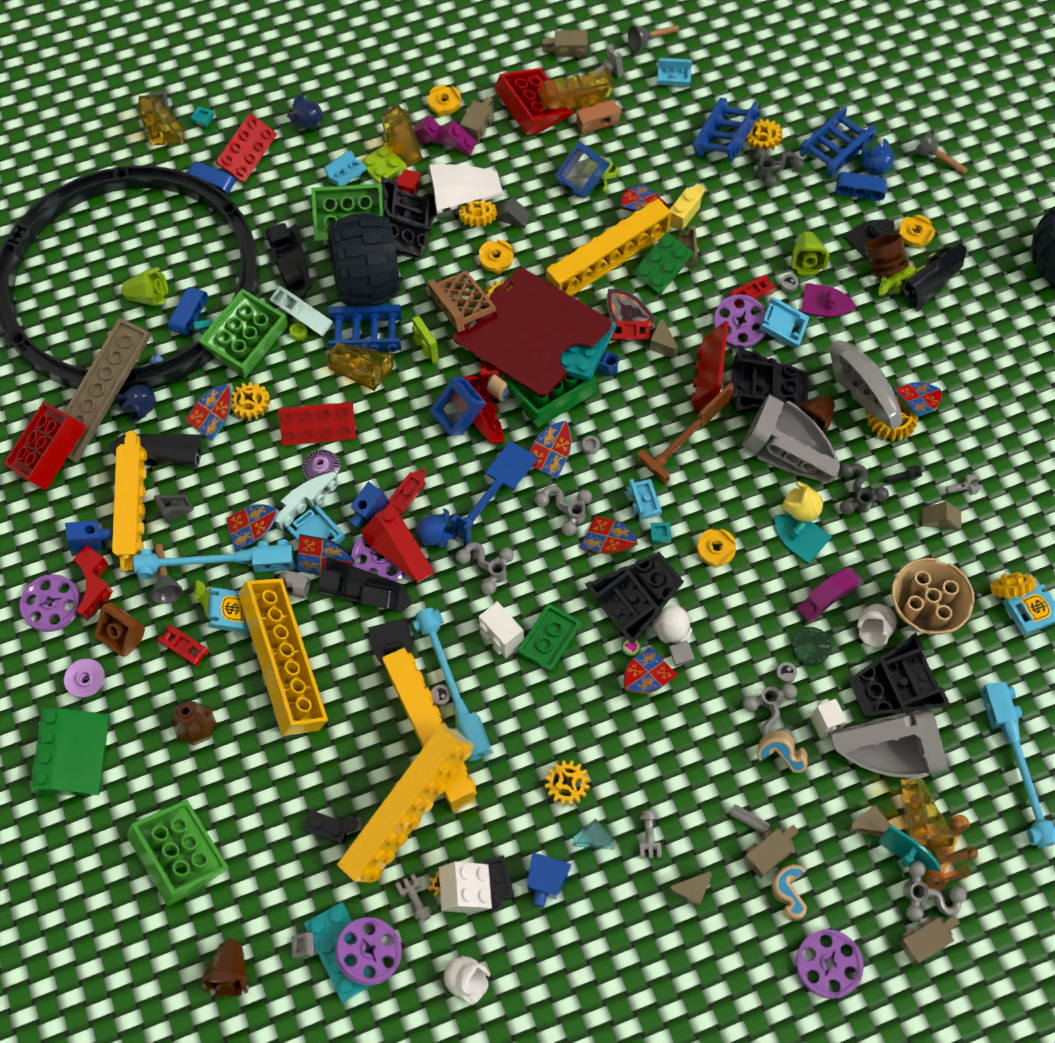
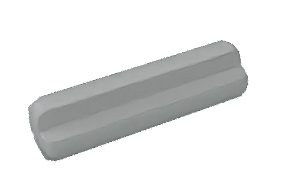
(749, 819)

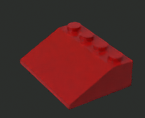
(520, 95)
(709, 367)
(44, 445)

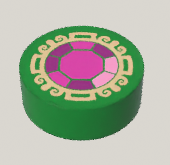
(630, 650)

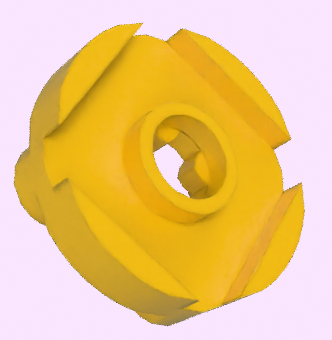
(441, 107)
(914, 239)
(499, 264)
(712, 557)

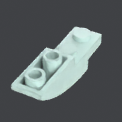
(301, 310)
(309, 493)

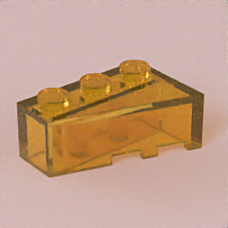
(159, 122)
(400, 135)
(360, 365)
(922, 816)

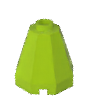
(809, 255)
(146, 287)

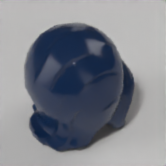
(307, 113)
(137, 400)

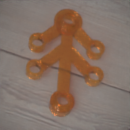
(946, 858)

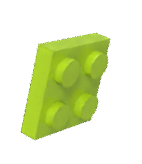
(383, 163)
(425, 340)

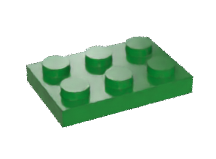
(663, 263)
(549, 637)

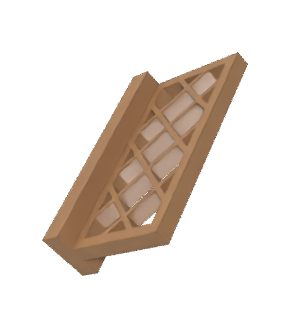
(449, 304)

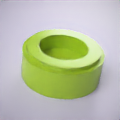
(298, 331)

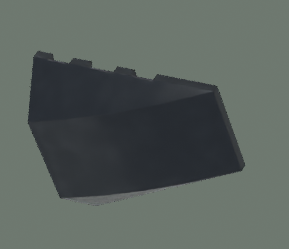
(408, 217)
(758, 376)
(636, 593)
(898, 682)

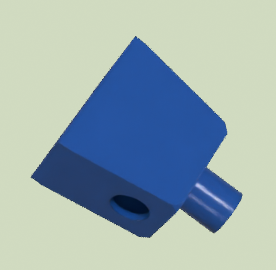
(367, 504)
(86, 533)
(546, 878)

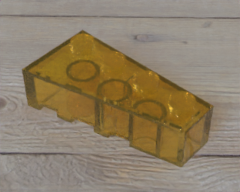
(577, 90)

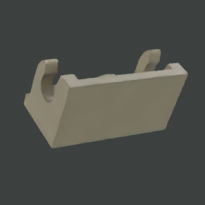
(689, 239)

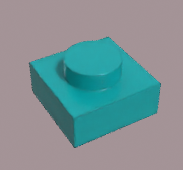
(202, 116)
(202, 326)
(660, 532)

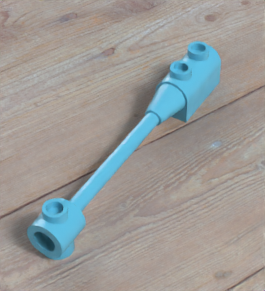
(262, 557)
(1004, 715)
(466, 724)

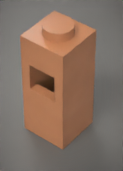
(598, 116)

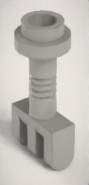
(648, 817)
(422, 913)

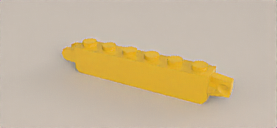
(129, 501)

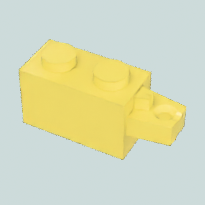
(686, 206)

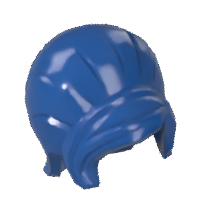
(878, 159)
(434, 530)

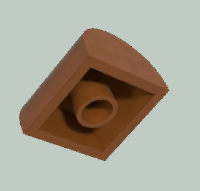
(118, 629)

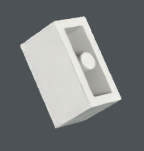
(828, 718)

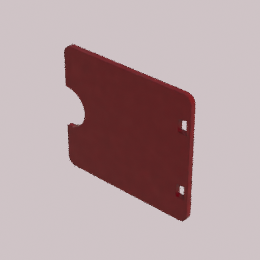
(532, 331)

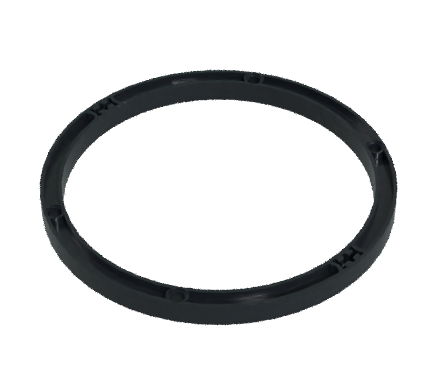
(81, 190)

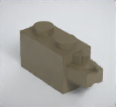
(567, 43)
(478, 118)
(771, 851)
(929, 939)

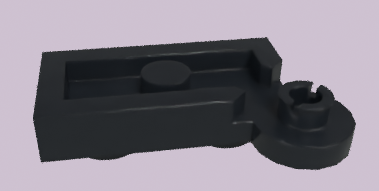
(329, 827)
(499, 882)

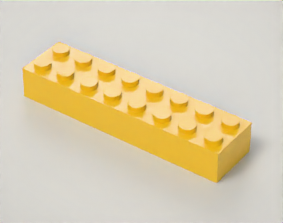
(610, 248)
(282, 657)
(425, 719)
(406, 805)

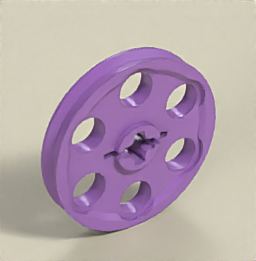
(735, 314)
(372, 562)
(43, 598)
(369, 960)
(834, 973)

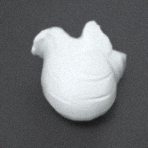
(672, 625)
(876, 625)
(466, 979)

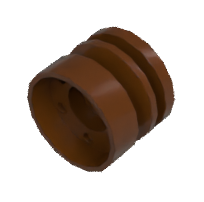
(886, 255)

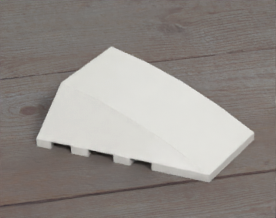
(462, 184)

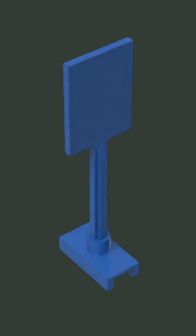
(506, 470)

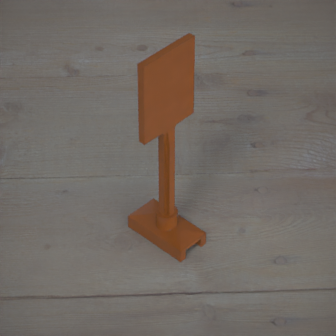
(655, 465)

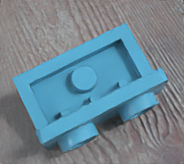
(674, 72)
(344, 169)
(644, 499)

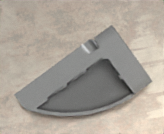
(866, 382)
(791, 441)
(894, 745)

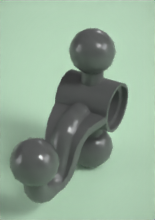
(768, 165)
(880, 494)

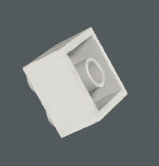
(500, 630)
(465, 887)

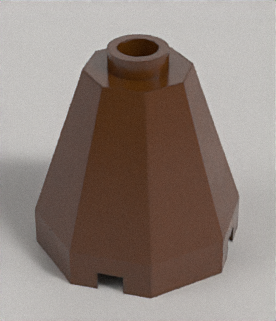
(820, 410)
(193, 722)
(227, 971)

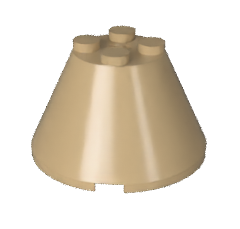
(932, 596)

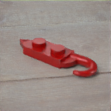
(407, 491)

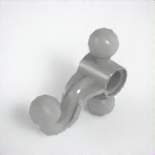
(583, 497)
(506, 555)
(751, 704)
(914, 911)

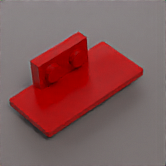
(246, 148)
(317, 423)

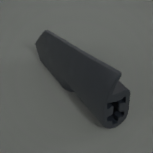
(289, 257)
(930, 279)
(168, 448)
(362, 586)

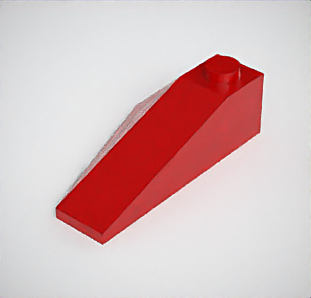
(486, 419)
(393, 540)

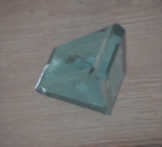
(594, 836)

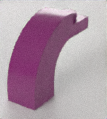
(828, 592)

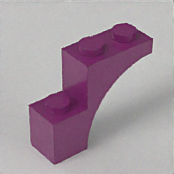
(451, 134)

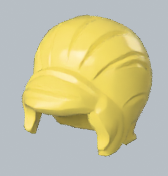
(803, 503)

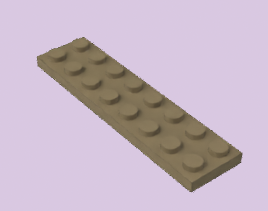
(105, 380)

